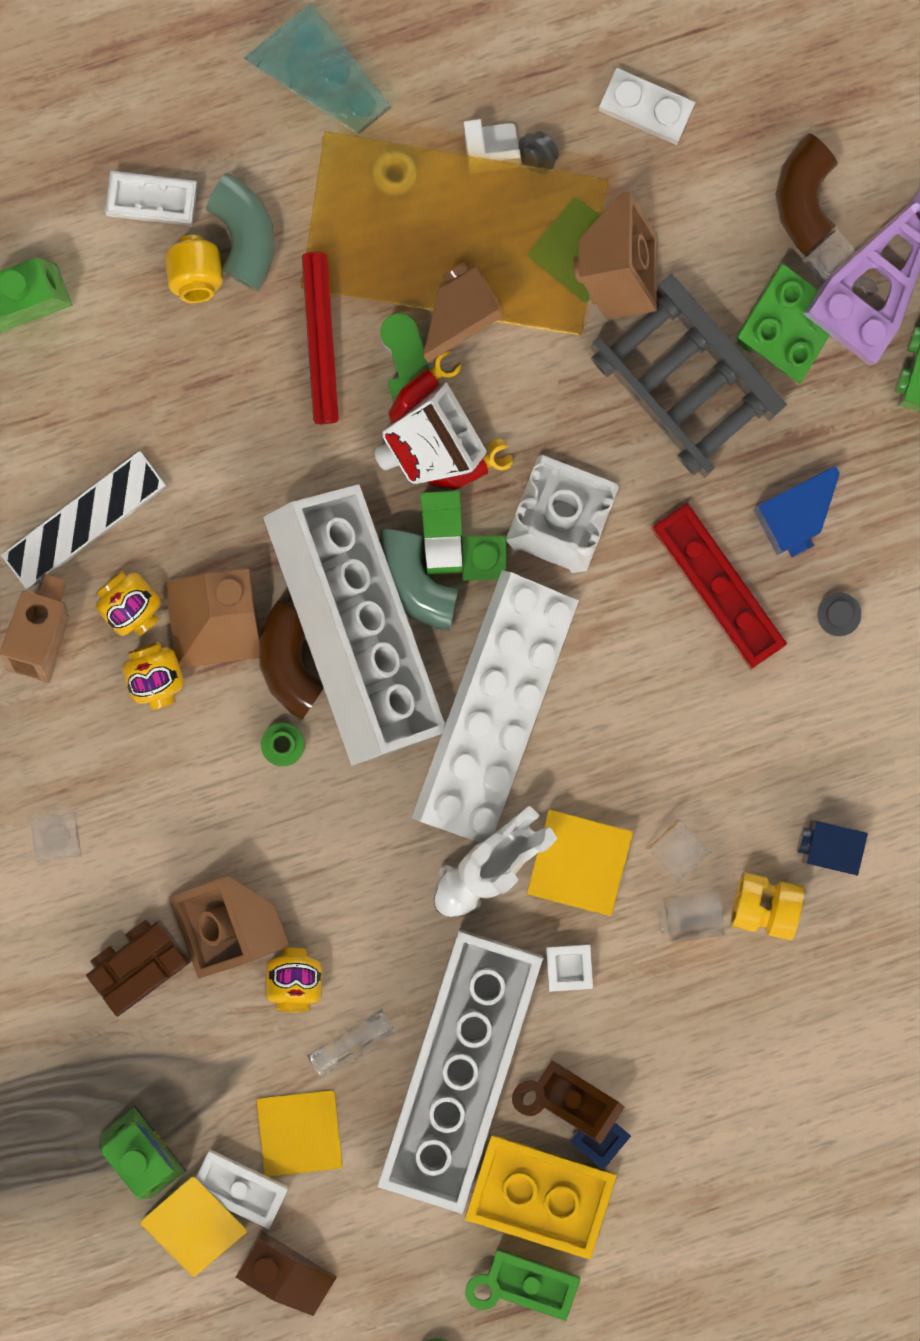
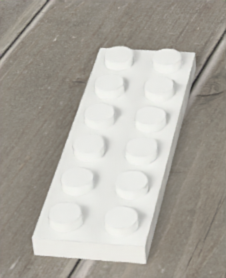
(495, 708)

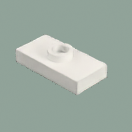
(151, 198)

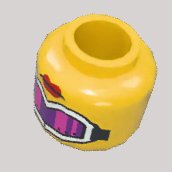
(128, 604)
(153, 675)
(293, 981)

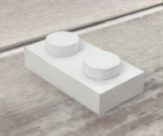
(646, 106)
(242, 1188)

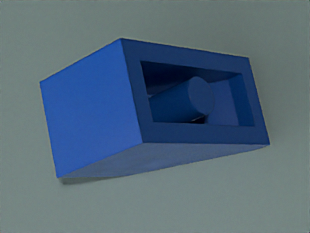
(798, 513)

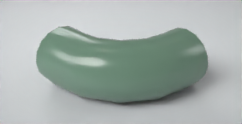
(249, 229)
(418, 593)

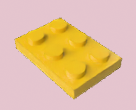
(540, 1196)

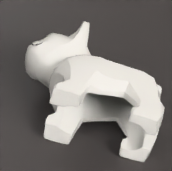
(490, 865)

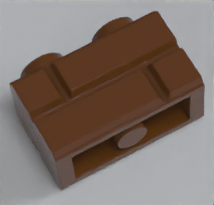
(137, 967)

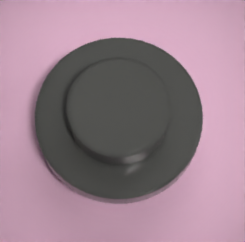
(538, 150)
(839, 614)

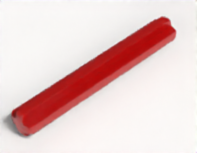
(320, 337)

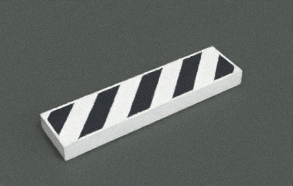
(84, 520)

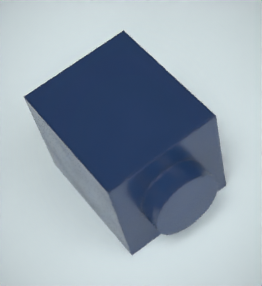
(832, 847)

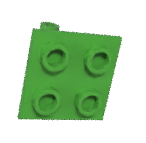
(779, 327)

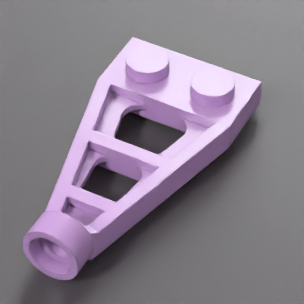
(849, 317)

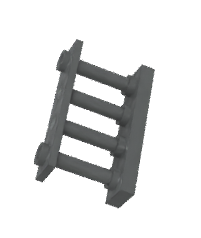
(701, 336)

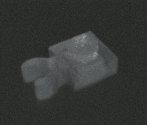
(830, 255)

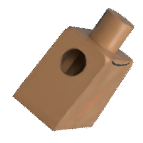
(32, 647)

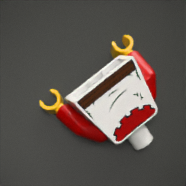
(433, 435)

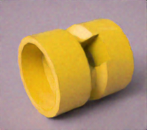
(782, 910)

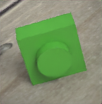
(483, 557)

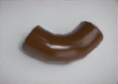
(799, 193)
(283, 663)

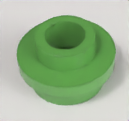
(295, 751)

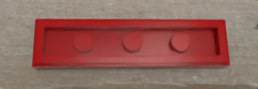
(719, 586)

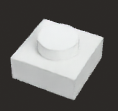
(569, 967)

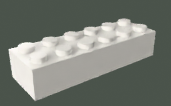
(354, 623)
(460, 1071)

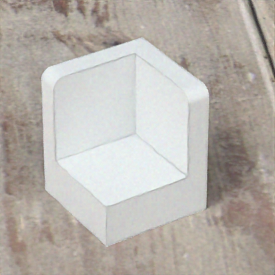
(492, 142)

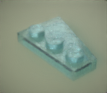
(321, 70)

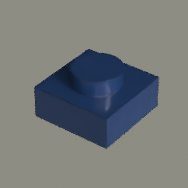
(601, 1153)

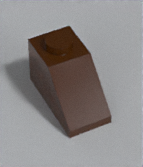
(285, 1275)

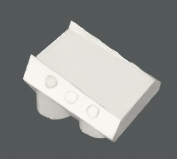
(561, 514)

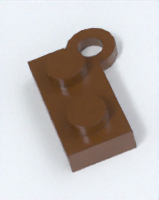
(570, 1100)

